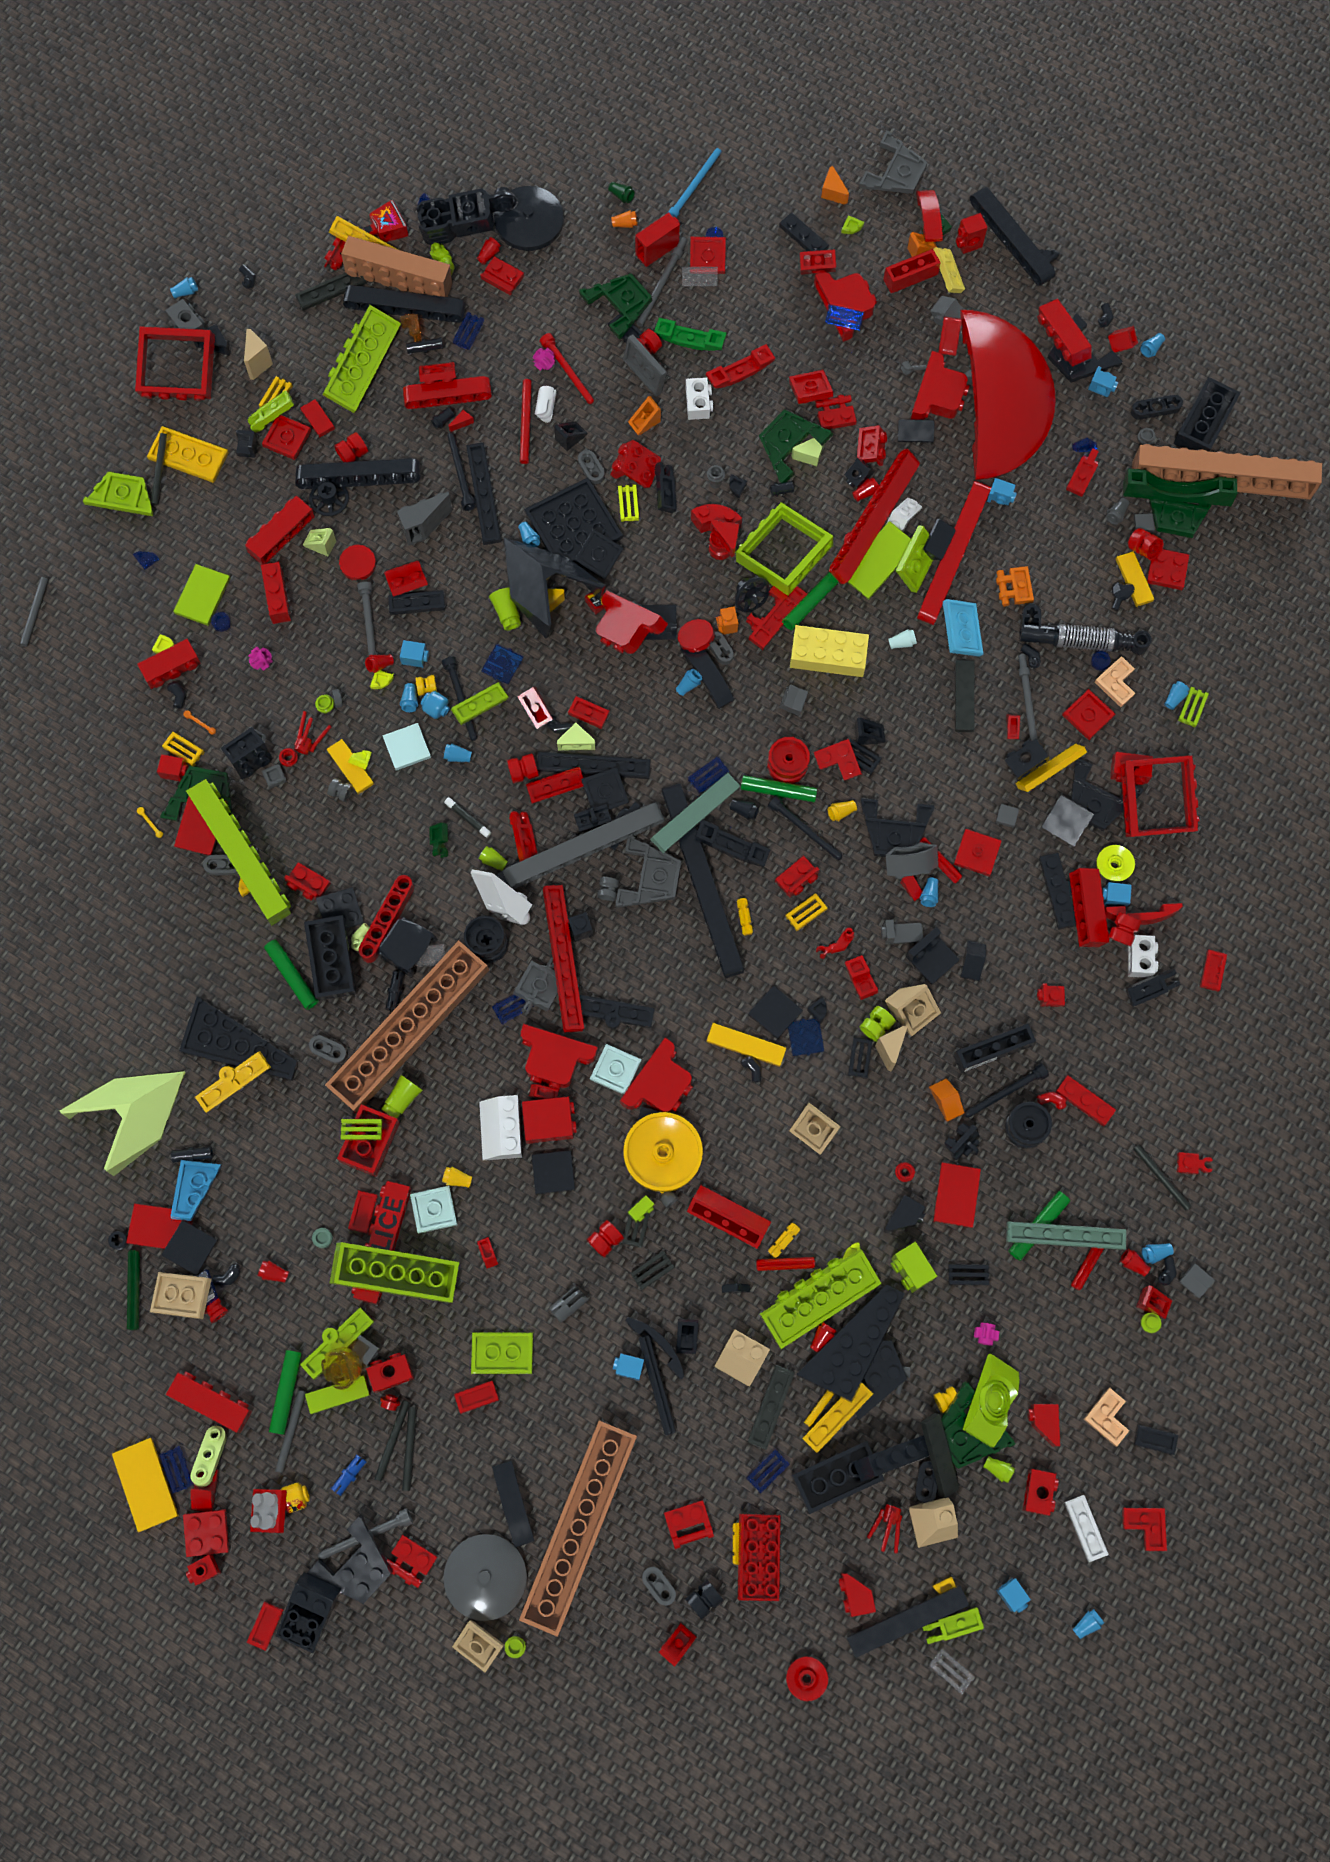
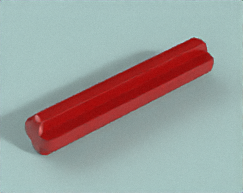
(945, 865)
(785, 1263)
(1086, 1268)

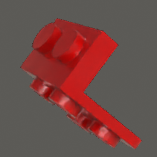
(636, 463)

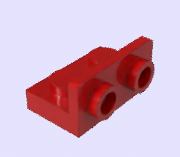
(872, 444)
(405, 578)
(797, 876)
(307, 881)

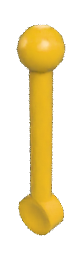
(141, 811)

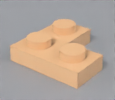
(1112, 681)
(1102, 1417)

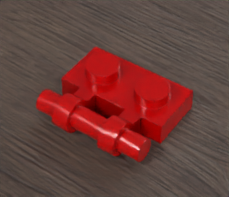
(837, 417)
(415, 1556)

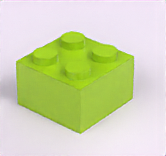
(913, 1267)

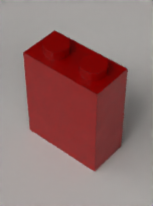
(657, 239)
(548, 1120)

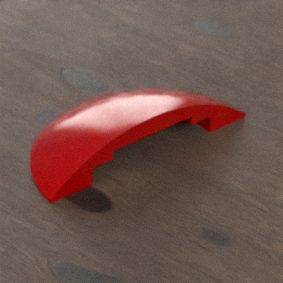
(1010, 394)

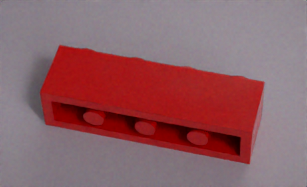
(1064, 332)
(279, 530)
(1089, 907)
(728, 1216)
(208, 1402)

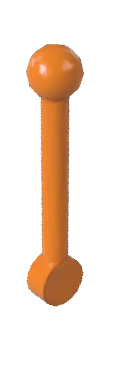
(187, 714)

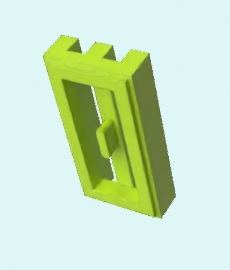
(1198, 694)
(344, 1129)

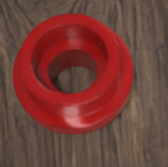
(288, 752)
(911, 1172)
(390, 1402)

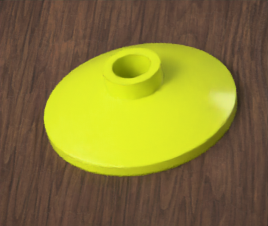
(1120, 856)

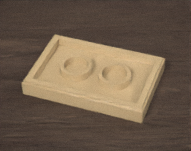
(180, 1295)

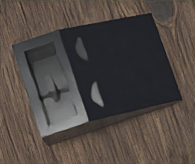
(308, 1612)

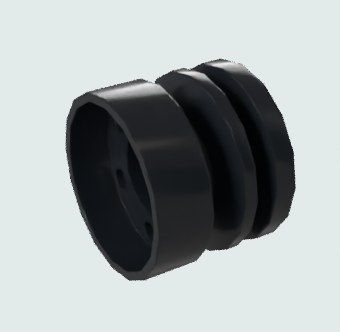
(484, 929)

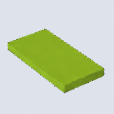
(880, 560)

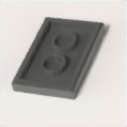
(644, 365)

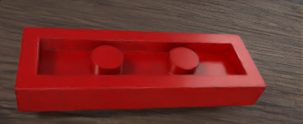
(555, 784)
(1086, 1100)

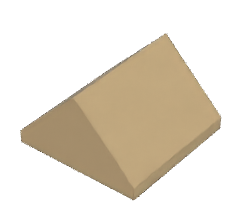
(256, 355)
(890, 1045)
(815, 1128)
(478, 1645)

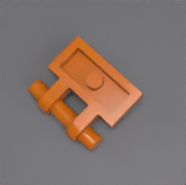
(1020, 584)

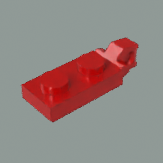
(1083, 474)

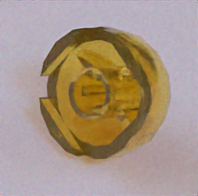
(342, 1367)

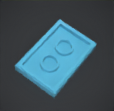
(963, 627)

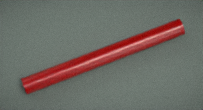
(525, 421)

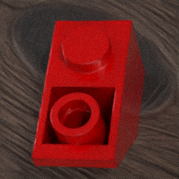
(858, 1597)

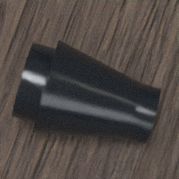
(746, 809)

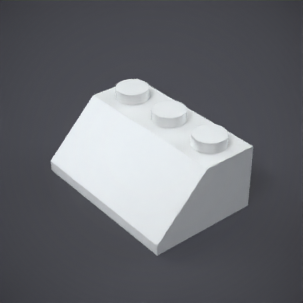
(500, 1128)

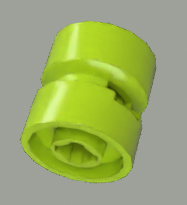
(877, 1023)

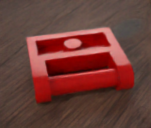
(687, 1517)

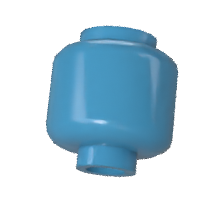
(435, 705)

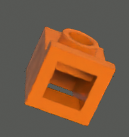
(727, 621)

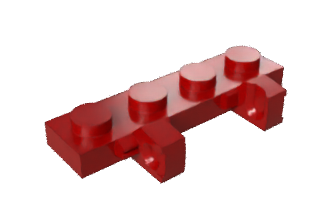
(766, 628)

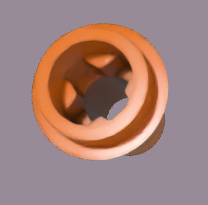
(625, 220)

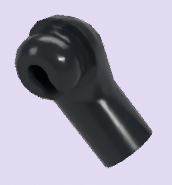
(249, 279)
(1107, 316)
(1033, 656)
(179, 693)
(557, 727)
(754, 1066)
(1169, 1273)
(229, 1277)

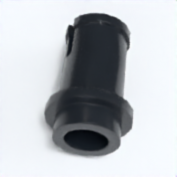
(442, 418)
(782, 488)

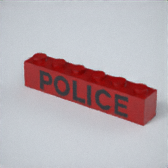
(386, 1228)

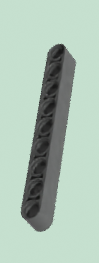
(583, 845)

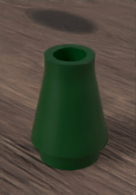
(622, 192)

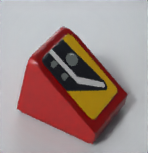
(595, 605)

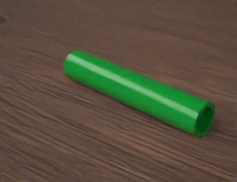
(810, 601)
(779, 788)
(291, 974)
(1046, 1216)
(285, 1392)

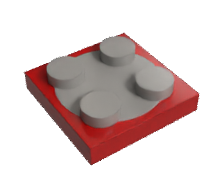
(268, 1511)

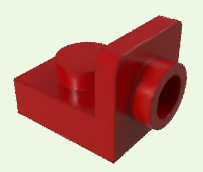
(1051, 995)

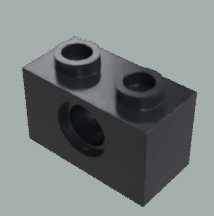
(1022, 769)

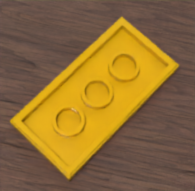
(190, 455)
(145, 1485)

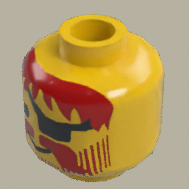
(296, 1497)

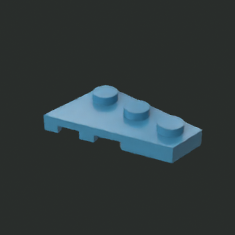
(191, 1188)

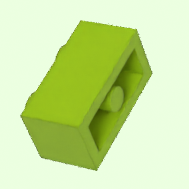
(644, 1206)

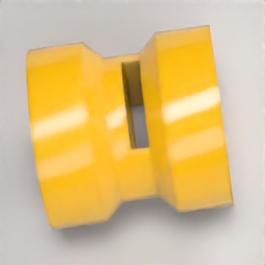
(430, 685)
(944, 1400)

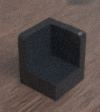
(246, 443)

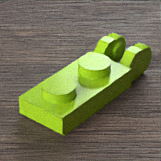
(270, 411)
(956, 1625)

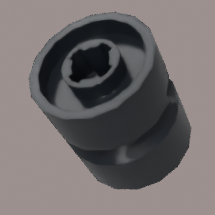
(704, 1599)

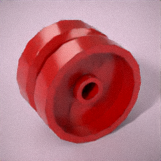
(788, 760)

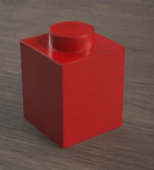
(172, 767)

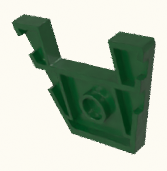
(625, 295)
(785, 433)
(1178, 517)
(191, 778)
(963, 1446)

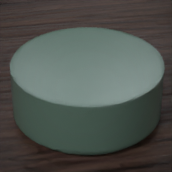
(322, 1238)

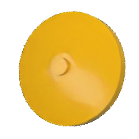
(663, 1152)

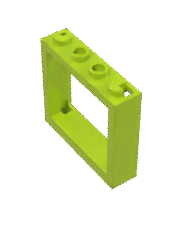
(824, 544)

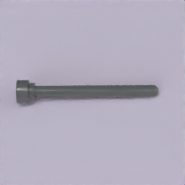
(365, 590)
(403, 1519)

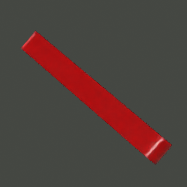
(874, 516)
(949, 564)

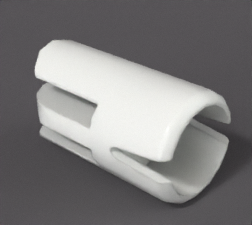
(545, 403)

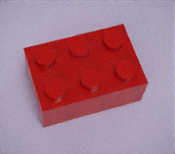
(369, 1154)

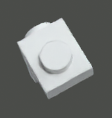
(904, 513)

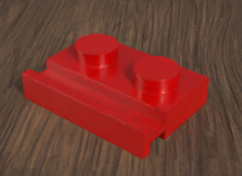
(502, 275)

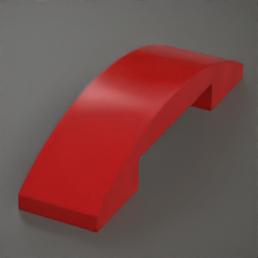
(930, 215)
(741, 369)
(1165, 912)

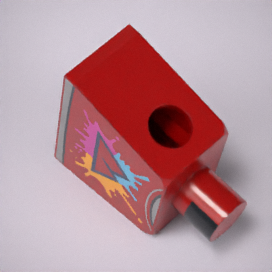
(387, 223)

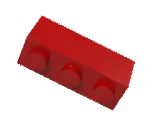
(911, 271)
(275, 593)
(169, 664)

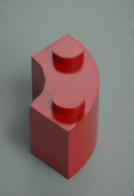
(704, 514)

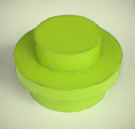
(324, 703)
(1151, 1322)
(515, 1647)

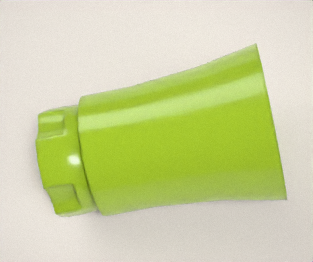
(505, 609)
(401, 1097)

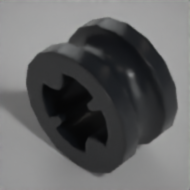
(111, 1238)

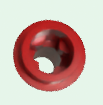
(489, 249)
(866, 489)
(378, 662)
(1134, 1262)
(272, 1272)
(822, 1337)

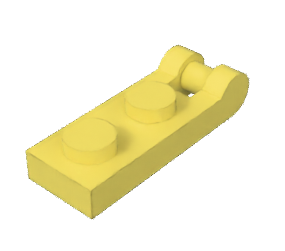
(949, 270)

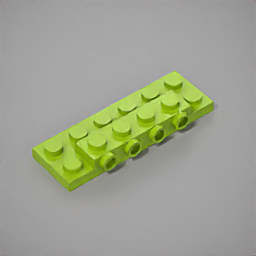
(360, 358)
(819, 1297)

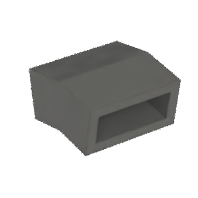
(793, 700)
(1196, 1280)

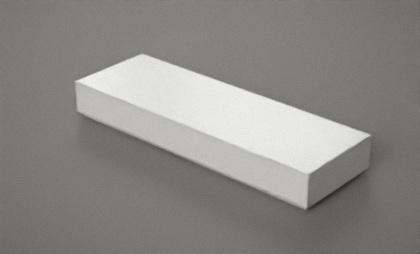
(1086, 1528)

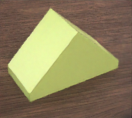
(808, 452)
(320, 541)
(576, 739)

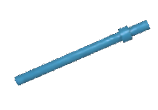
(674, 211)

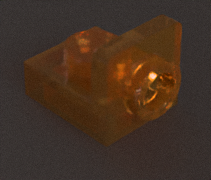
(412, 322)

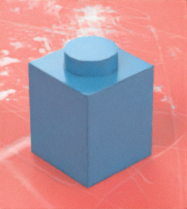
(413, 654)
(1116, 894)
(628, 1366)
(1013, 1595)

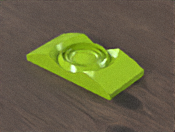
(991, 1401)

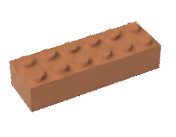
(396, 268)

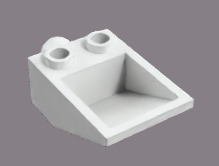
(501, 898)

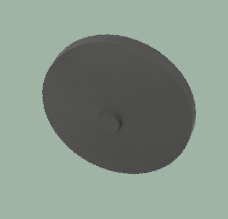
(485, 1577)

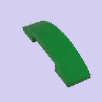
(689, 337)

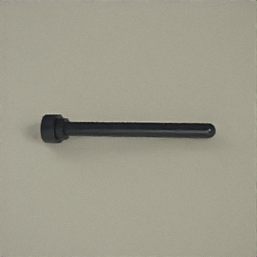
(468, 502)
(450, 665)
(777, 805)
(1038, 1072)

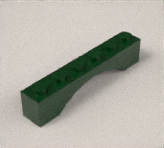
(1145, 485)

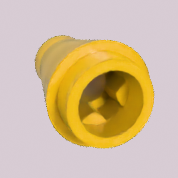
(840, 810)
(455, 1177)

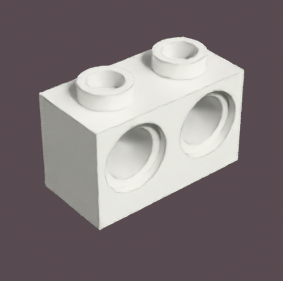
(698, 398)
(1137, 955)

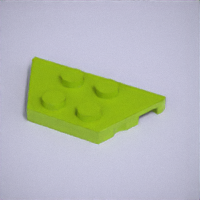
(121, 493)

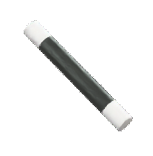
(467, 817)

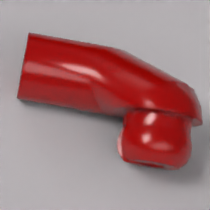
(1053, 1097)

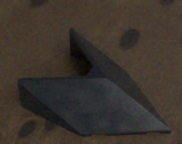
(527, 576)

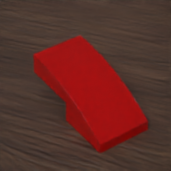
(860, 977)

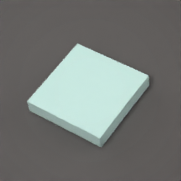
(406, 746)
(615, 1069)
(433, 1209)

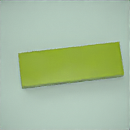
(479, 703)
(332, 1397)

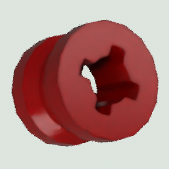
(216, 1311)

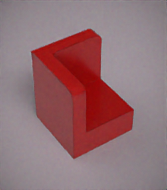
(1123, 339)

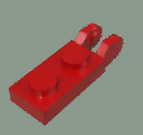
(523, 835)

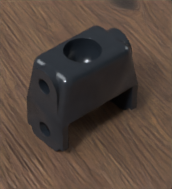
(405, 945)

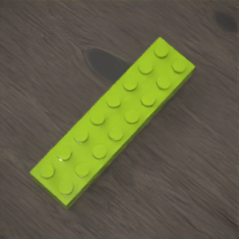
(235, 845)

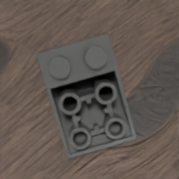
(424, 517)

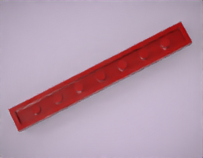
(563, 958)

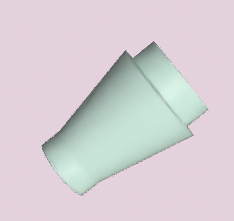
(903, 639)

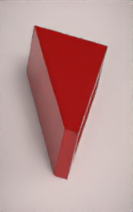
(462, 420)
(1013, 726)
(912, 887)
(542, 1092)
(487, 1253)

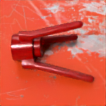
(303, 743)
(891, 1516)

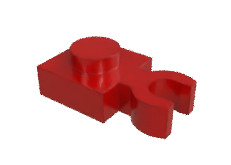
(1189, 1163)

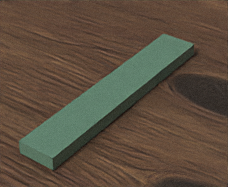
(695, 813)
(1066, 1235)

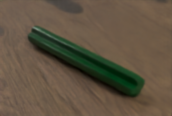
(133, 1290)

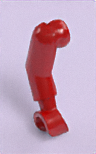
(841, 944)

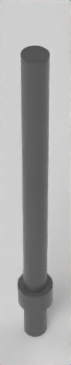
(675, 255)
(1024, 673)

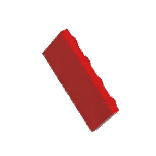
(759, 1557)

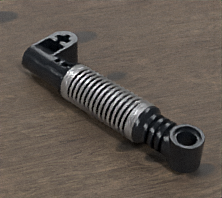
(1077, 637)

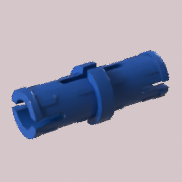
(348, 1475)

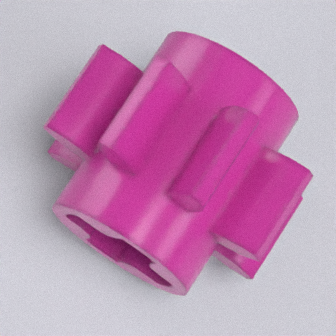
(543, 359)
(260, 658)
(986, 1334)

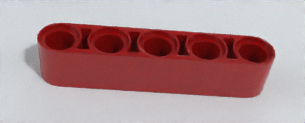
(447, 393)
(386, 909)

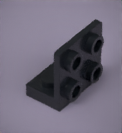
(247, 753)
(932, 956)

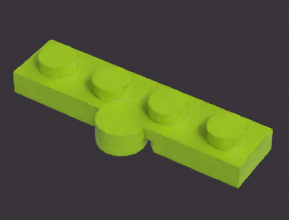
(333, 1339)

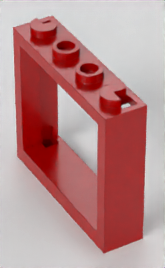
(165, 393)
(1129, 796)

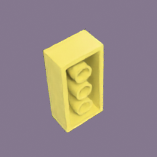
(829, 651)

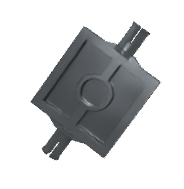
(537, 986)

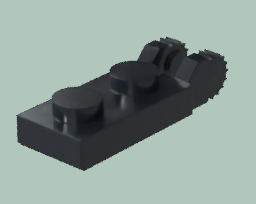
(665, 488)
(1151, 987)

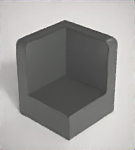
(366, 1350)

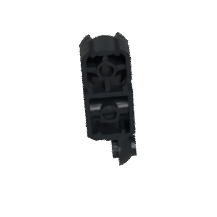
(462, 214)

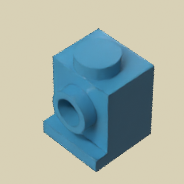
(1103, 383)
(1002, 492)

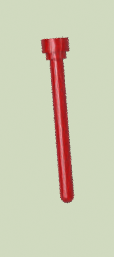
(549, 341)

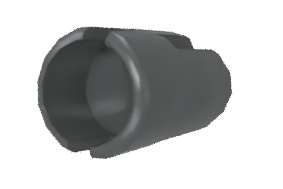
(568, 1304)

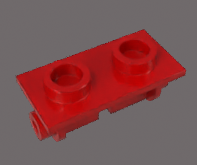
(334, 257)

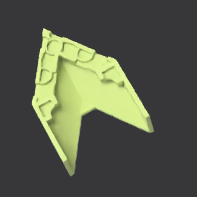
(144, 1109)

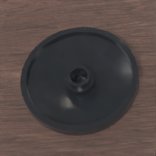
(533, 221)

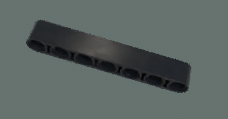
(1012, 236)
(405, 303)
(358, 473)

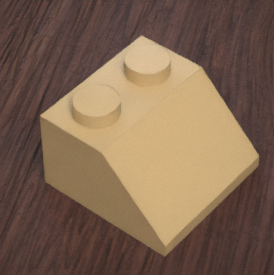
(742, 1358)

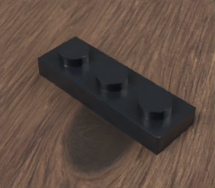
(802, 234)
(416, 602)

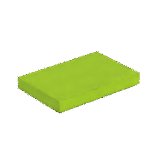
(915, 561)
(202, 594)
(502, 1353)

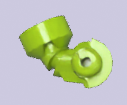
(440, 254)

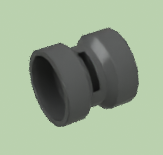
(340, 789)
(607, 888)

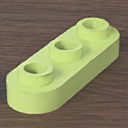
(208, 1465)

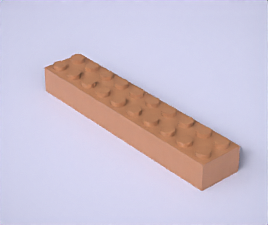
(1253, 473)
(407, 1026)
(578, 1528)

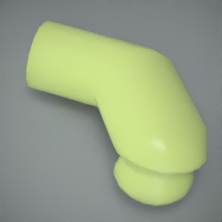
(358, 936)

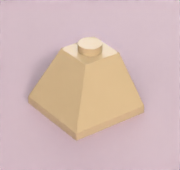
(913, 1007)
(934, 1522)

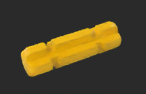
(744, 915)
(784, 1239)
(735, 1542)

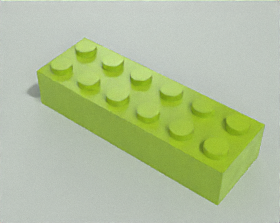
(394, 1272)

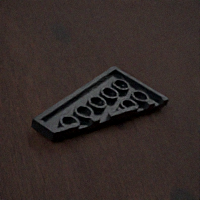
(225, 1041)

